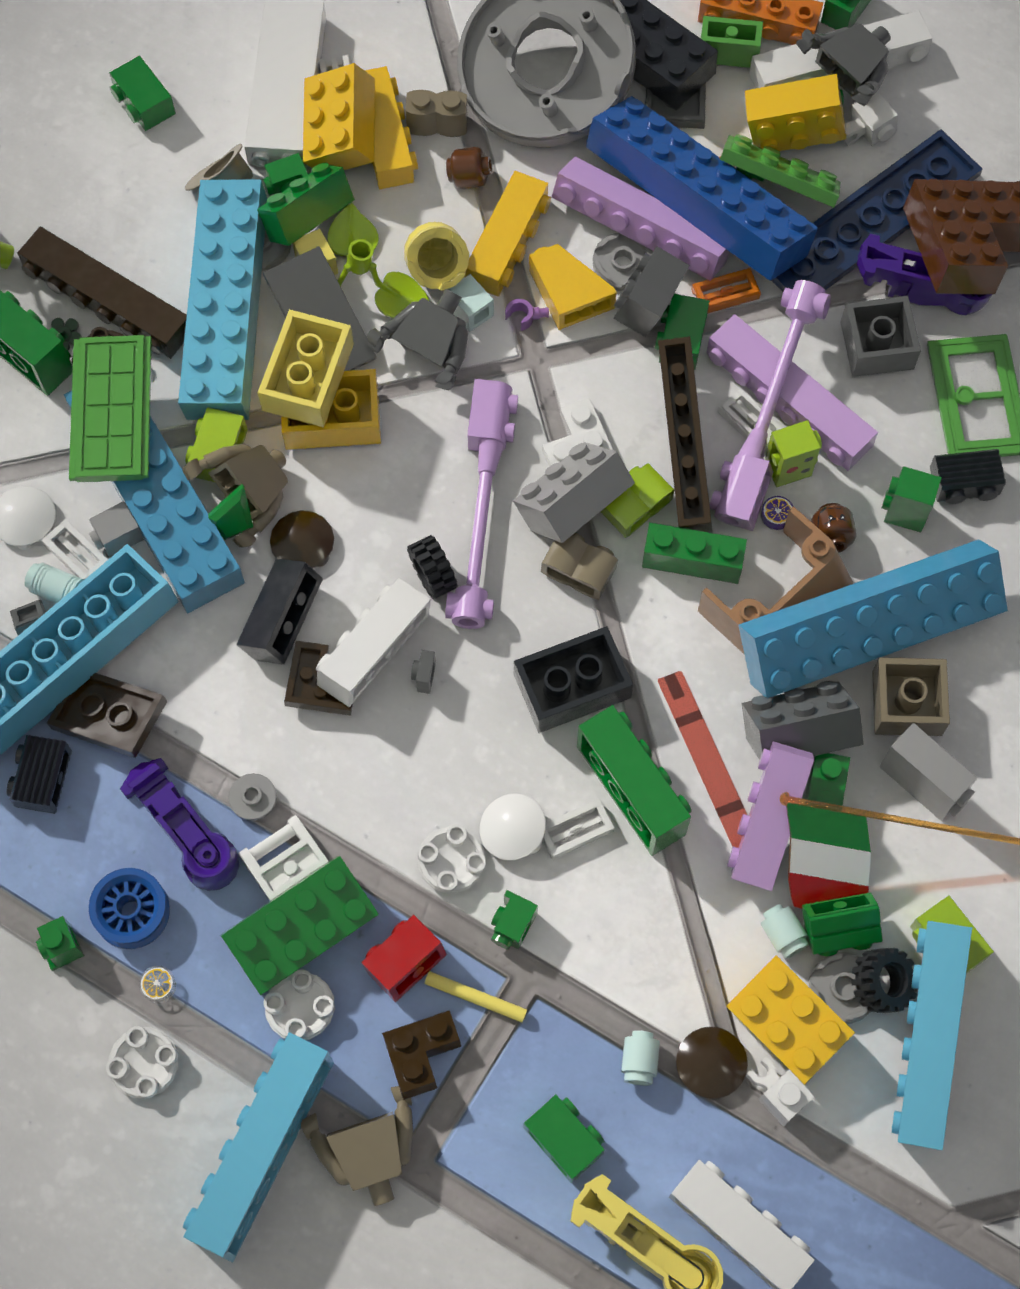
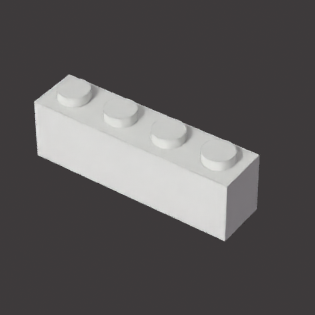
(372, 642)
(741, 1227)

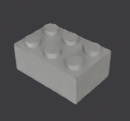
(573, 491)

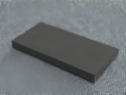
(311, 288)

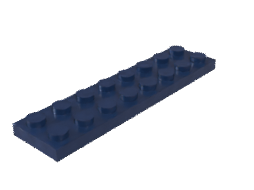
(876, 210)

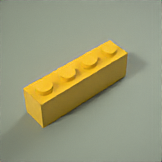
(392, 159)
(508, 231)

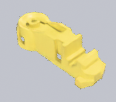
(645, 1243)

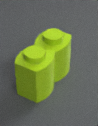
(639, 501)

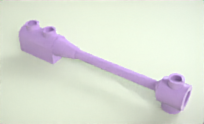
(488, 434)
(749, 473)

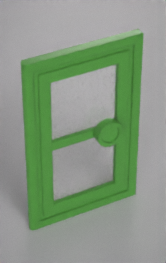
(977, 393)

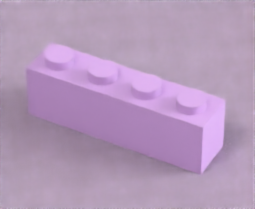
(767, 827)

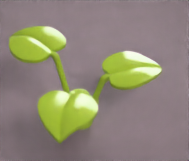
(357, 238)

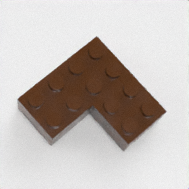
(964, 231)

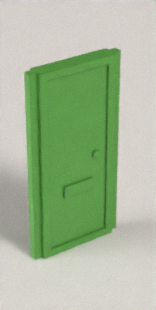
(110, 409)

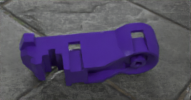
(885, 262)
(178, 816)

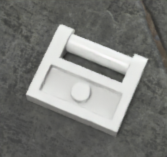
(288, 866)

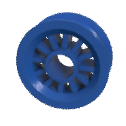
(125, 878)

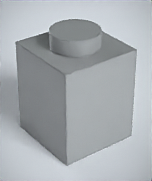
(115, 529)

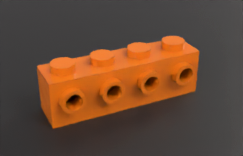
(781, 19)

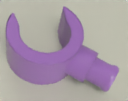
(533, 313)

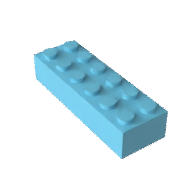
(934, 1035)
(259, 1147)

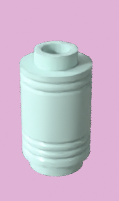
(50, 582)

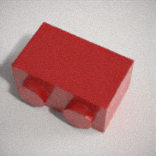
(403, 957)

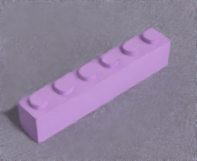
(637, 216)
(802, 398)

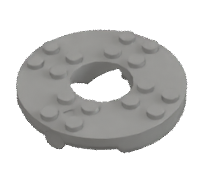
(537, 116)

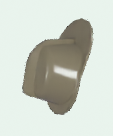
(229, 167)

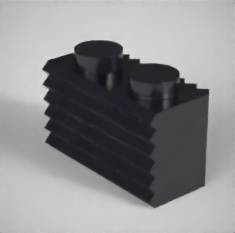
(968, 476)
(39, 774)

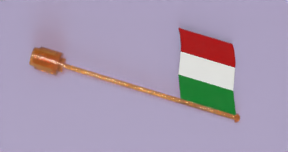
(833, 848)

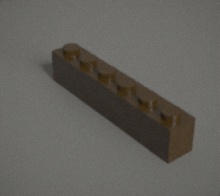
(103, 291)
(685, 434)

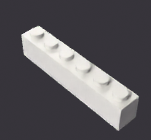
(908, 43)

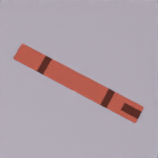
(704, 753)

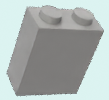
(929, 773)

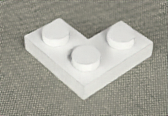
(582, 427)

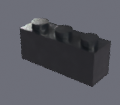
(280, 611)

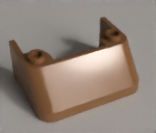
(826, 576)

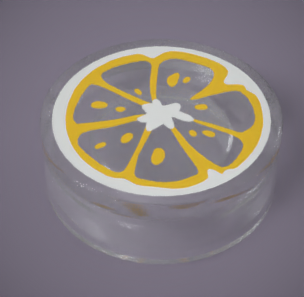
(157, 984)

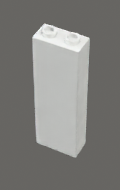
(286, 54)

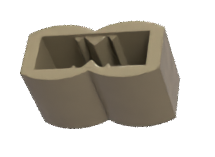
(436, 113)
(580, 565)

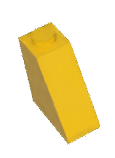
(569, 286)

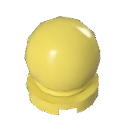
(436, 256)

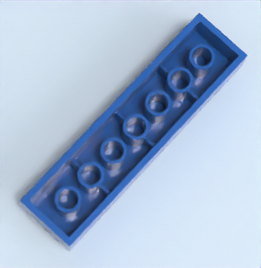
(701, 187)

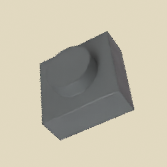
(424, 671)

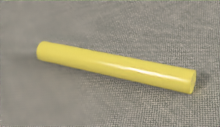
(475, 996)

